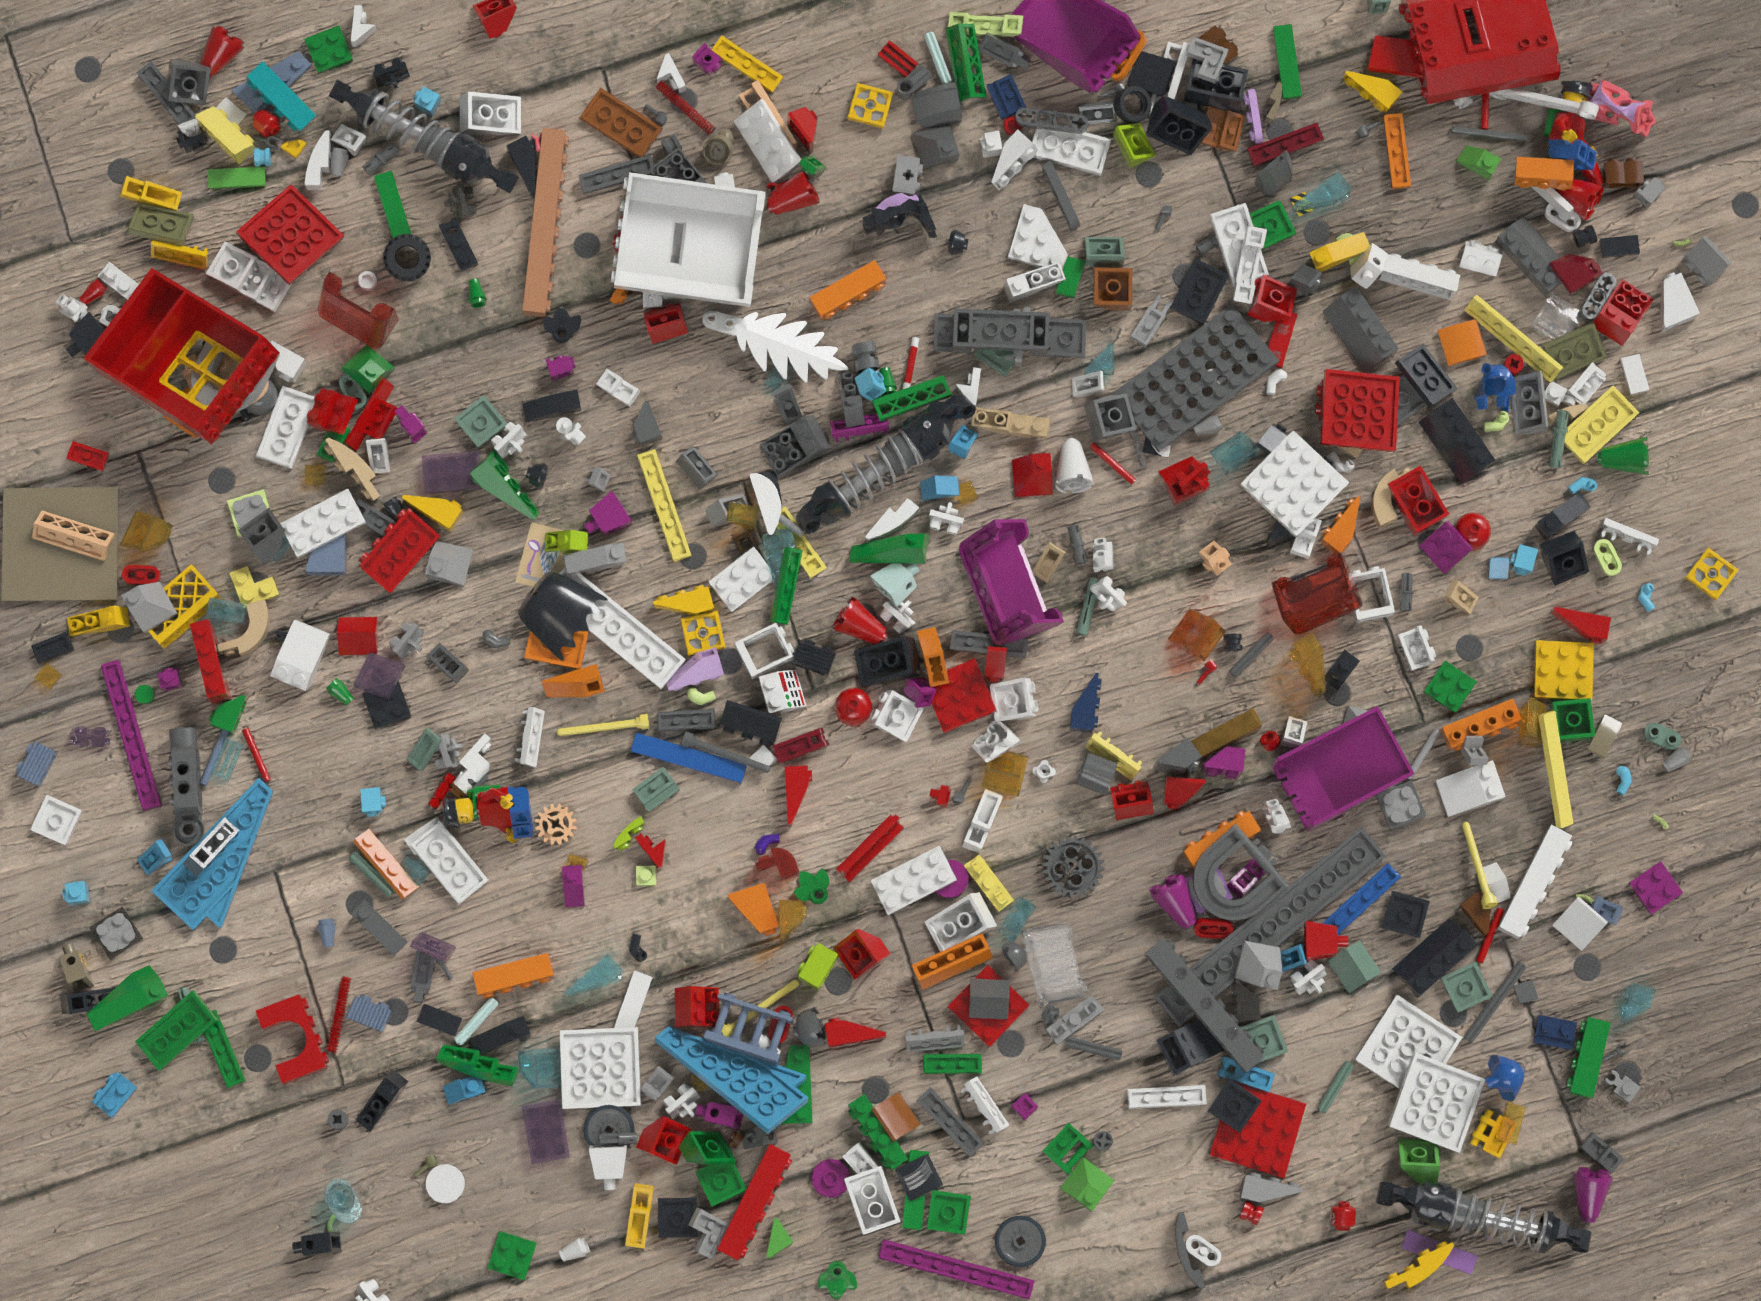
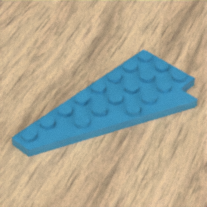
(215, 887)
(752, 1085)

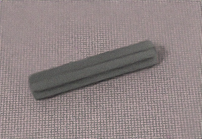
(1251, 654)
(1093, 1048)

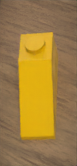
(1339, 251)
(438, 510)

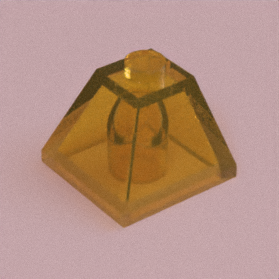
(146, 532)
(791, 917)

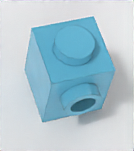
(427, 101)
(870, 384)
(1523, 559)
(372, 801)
(76, 893)

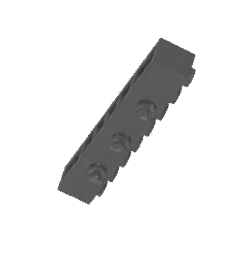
(1204, 1005)

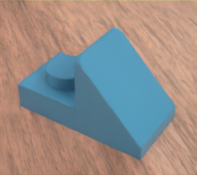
(963, 441)
(154, 857)
(463, 1089)

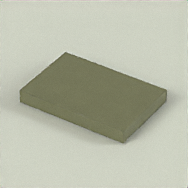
(160, 224)
(1576, 349)

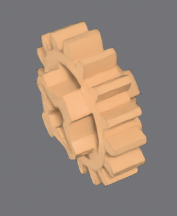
(562, 814)

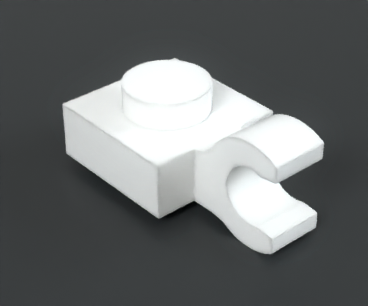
(1556, 394)

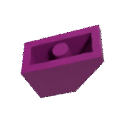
(573, 886)

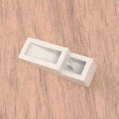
(319, 162)
(892, 521)
(982, 821)

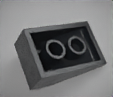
(888, 662)

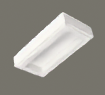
(1634, 374)

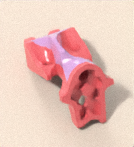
(1634, 113)

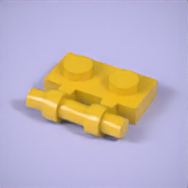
(1491, 1144)

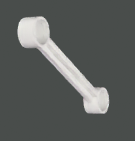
(1584, 109)

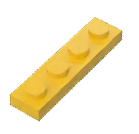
(747, 64)

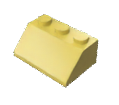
(226, 134)

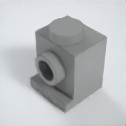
(1650, 191)

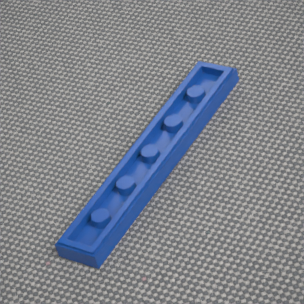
(688, 758)
(1363, 898)

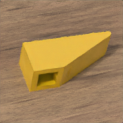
(1377, 90)
(689, 603)
(98, 621)

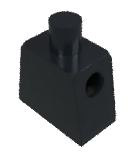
(84, 335)
(1341, 669)
(323, 1244)

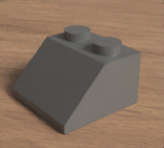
(1110, 417)

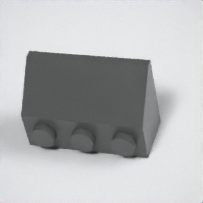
(1179, 760)

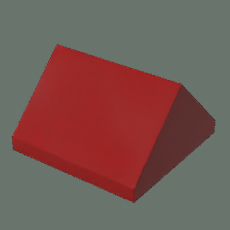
(357, 635)

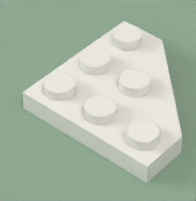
(1036, 240)

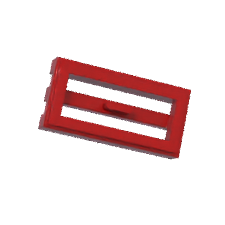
(890, 44)

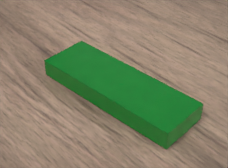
(952, 1063)

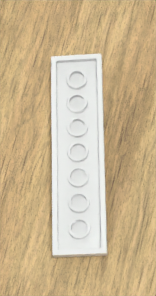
(631, 638)

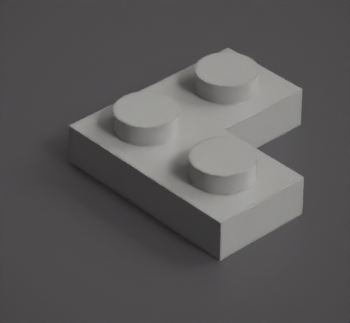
(1211, 56)
(712, 1232)

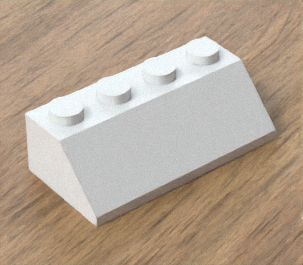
(1420, 277)

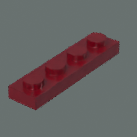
(1291, 142)

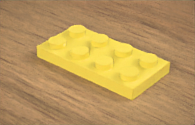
(1599, 424)

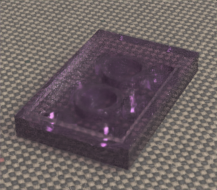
(449, 472)
(546, 1131)

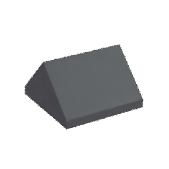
(989, 999)

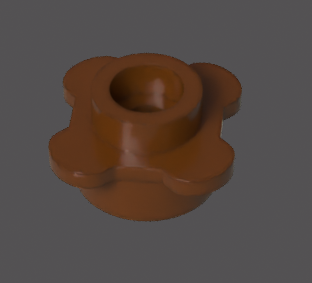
(736, 1138)

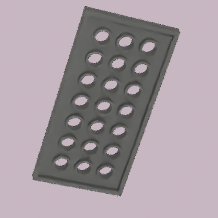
(1221, 393)

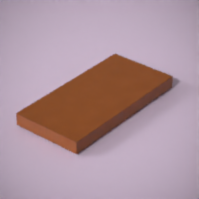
(620, 123)

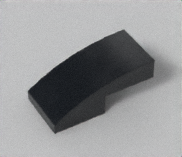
(439, 1020)

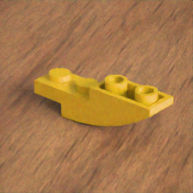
(1427, 1264)

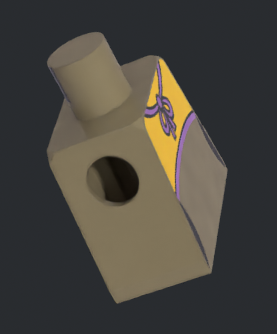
(75, 969)

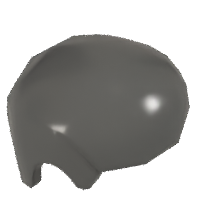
(1015, 955)

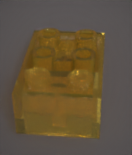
(1309, 656)

